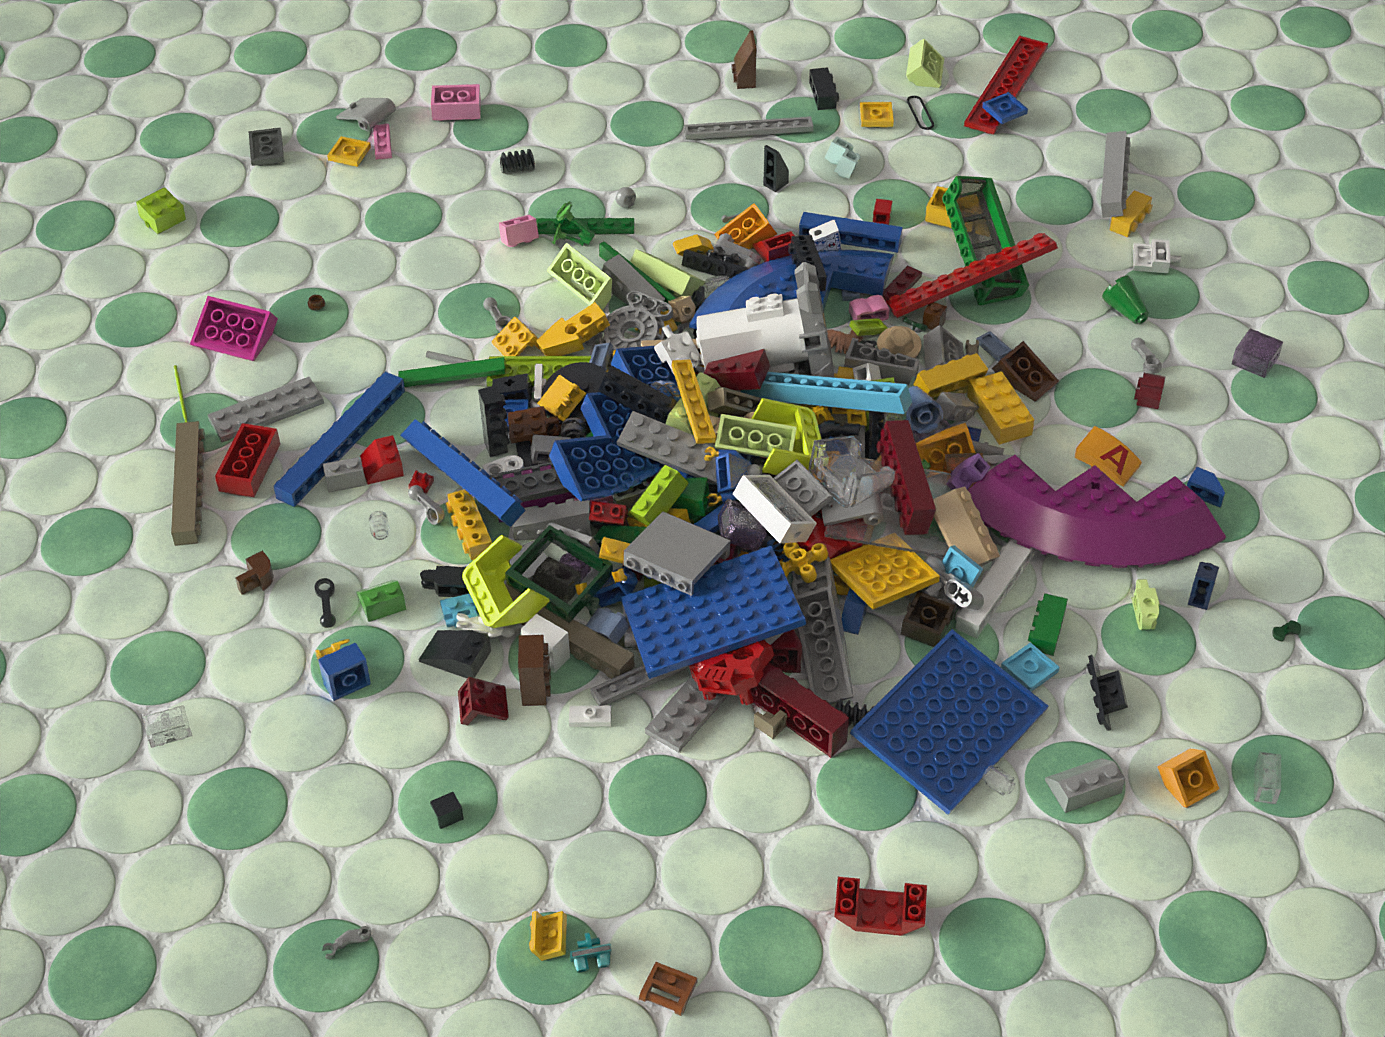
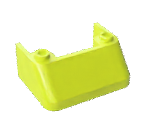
(806, 433)
(486, 586)

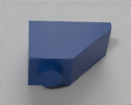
(1206, 486)
(853, 613)

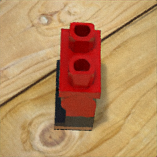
(608, 514)

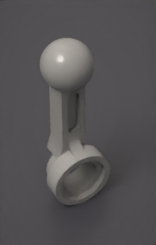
(490, 305)
(1151, 365)
(756, 468)
(434, 512)

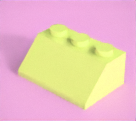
(925, 65)

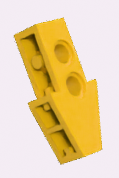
(569, 335)

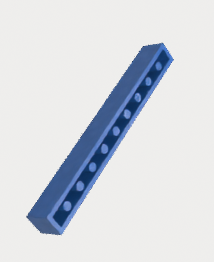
(339, 438)
(464, 473)

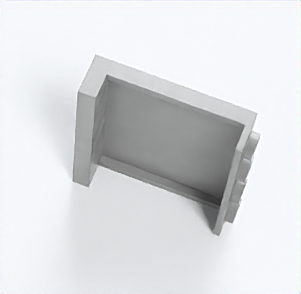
(675, 552)

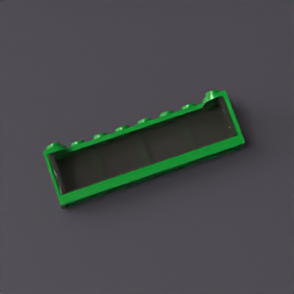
(981, 231)

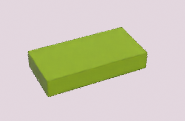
(867, 326)

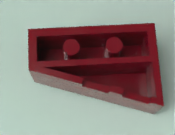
(740, 371)

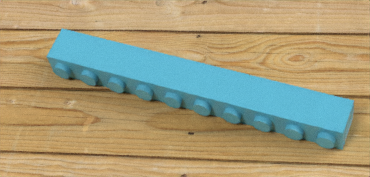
(834, 392)

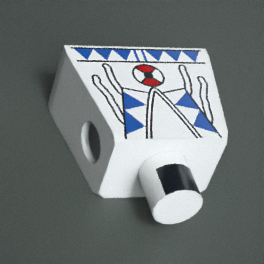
(826, 236)

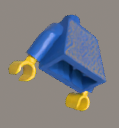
(729, 471)
(618, 585)

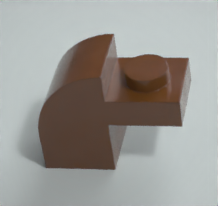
(258, 573)

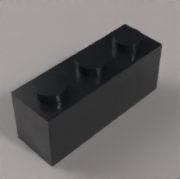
(823, 88)

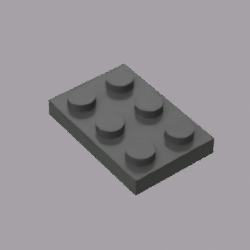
(266, 146)

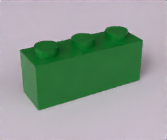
(1048, 623)

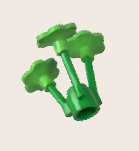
(585, 235)

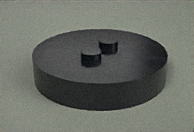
(586, 376)

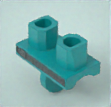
(580, 956)

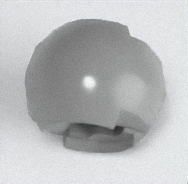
(625, 197)

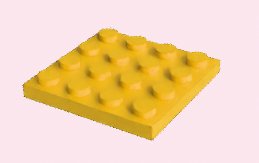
(883, 573)

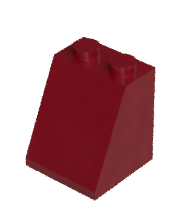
(787, 652)

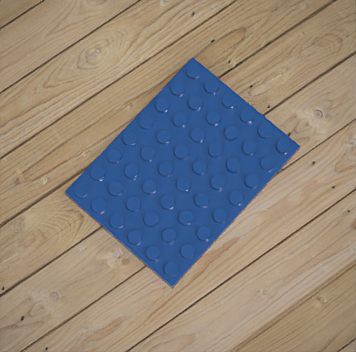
(728, 610)
(949, 721)

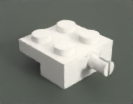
(1153, 256)
(677, 348)

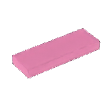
(382, 141)

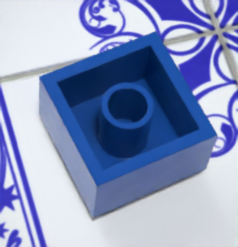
(344, 671)

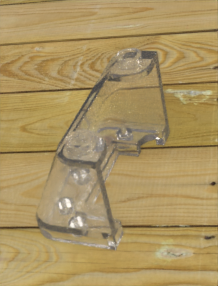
(844, 474)

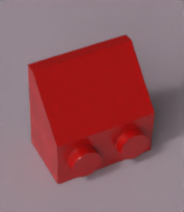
(381, 460)

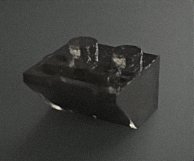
(557, 579)

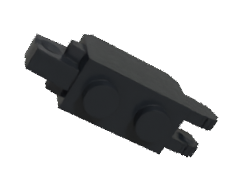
(445, 580)

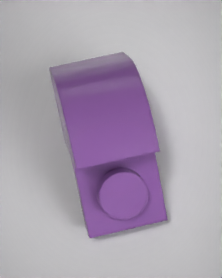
(968, 472)

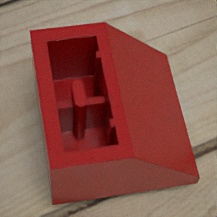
(774, 247)

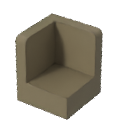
(770, 723)

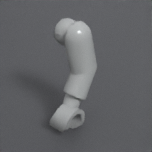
(349, 937)

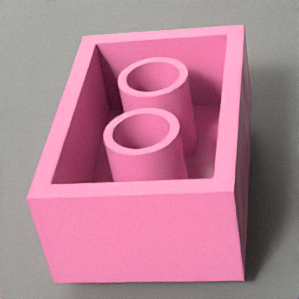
(456, 102)

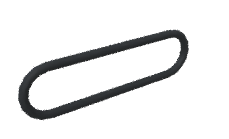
(925, 128)

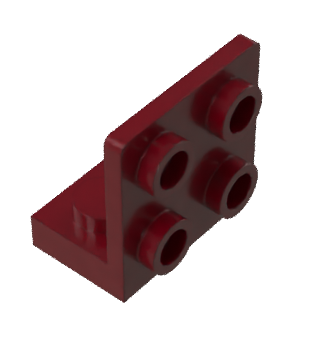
(482, 698)

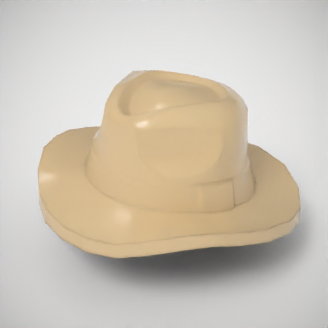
(900, 340)

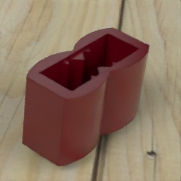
(1150, 390)

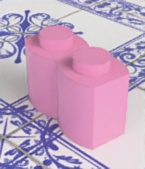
(869, 308)

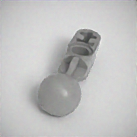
(954, 588)

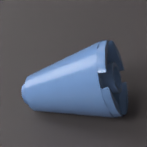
(923, 412)

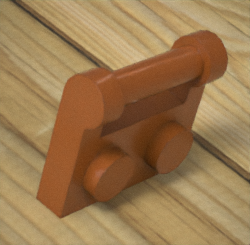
(671, 982)

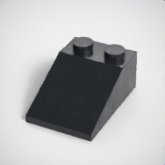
(457, 652)

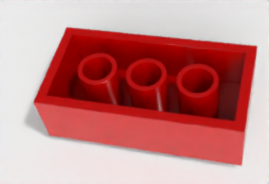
(247, 460)

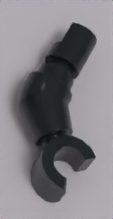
(833, 428)

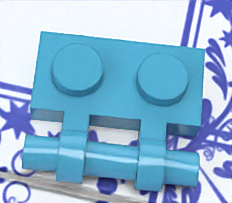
(460, 604)

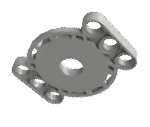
(635, 316)

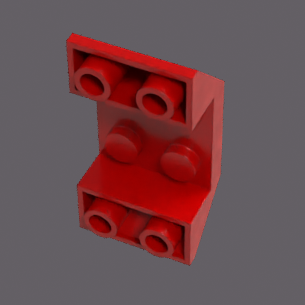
(879, 909)

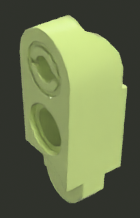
(1145, 605)

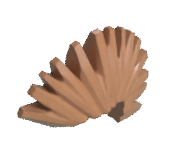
(841, 340)

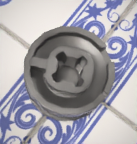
(572, 429)

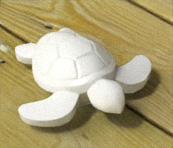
(477, 624)

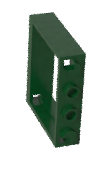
(571, 545)

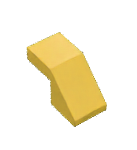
(692, 243)
(853, 415)

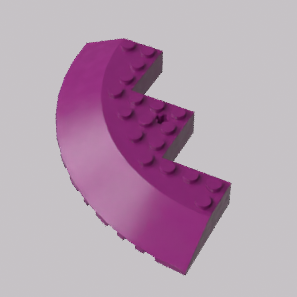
(1095, 517)

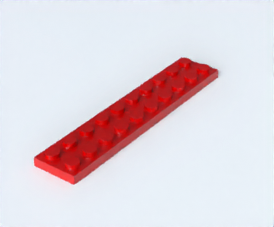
(1010, 78)
(971, 275)

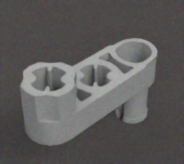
(726, 246)

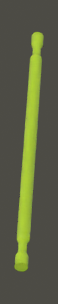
(180, 393)

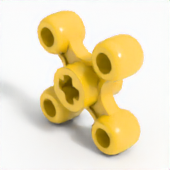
(801, 561)

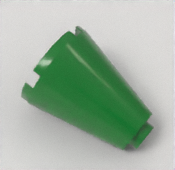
(1126, 300)

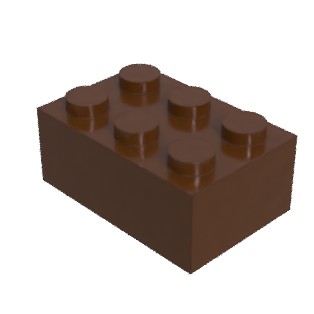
(534, 670)

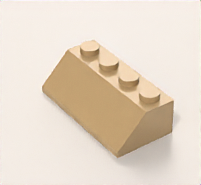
(963, 526)

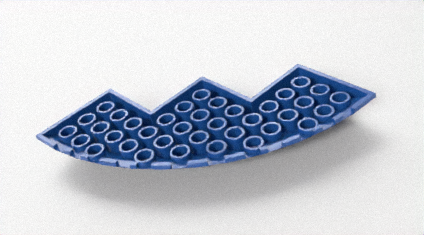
(845, 270)
(596, 464)

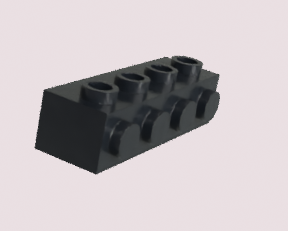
(804, 250)
(634, 393)
(493, 420)

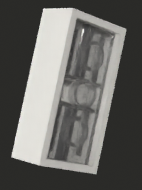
(774, 508)

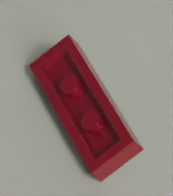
(902, 282)

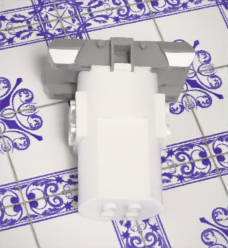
(785, 329)

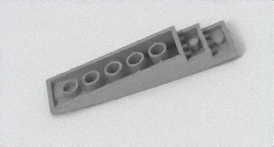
(823, 635)

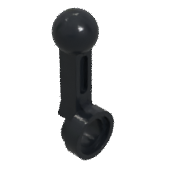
(327, 619)

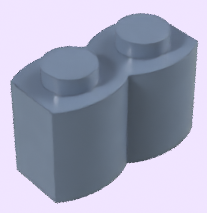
(608, 624)

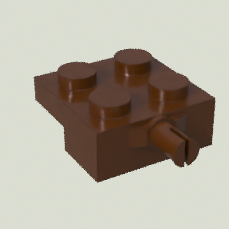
(529, 422)

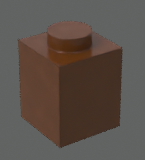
(934, 315)

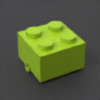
(161, 210)

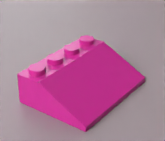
(233, 328)

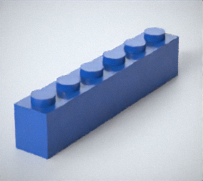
(857, 232)

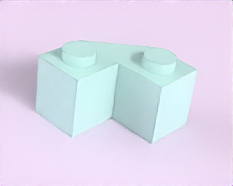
(842, 154)

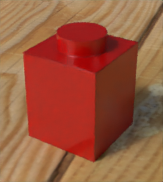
(882, 211)

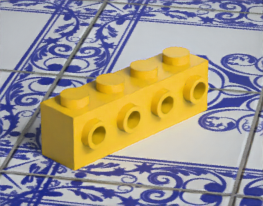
(951, 375)
(469, 523)

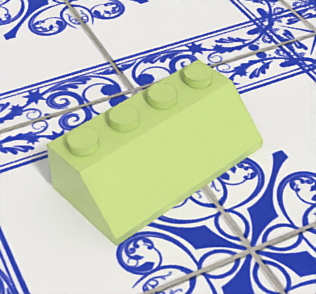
(666, 274)
(581, 277)
(678, 417)
(753, 436)

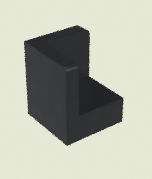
(447, 810)

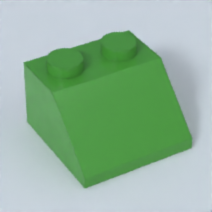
(382, 600)

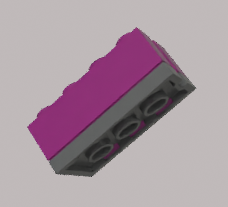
(534, 485)

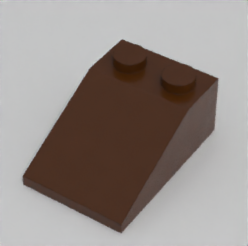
(745, 63)
(1026, 372)

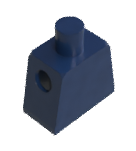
(1205, 578)

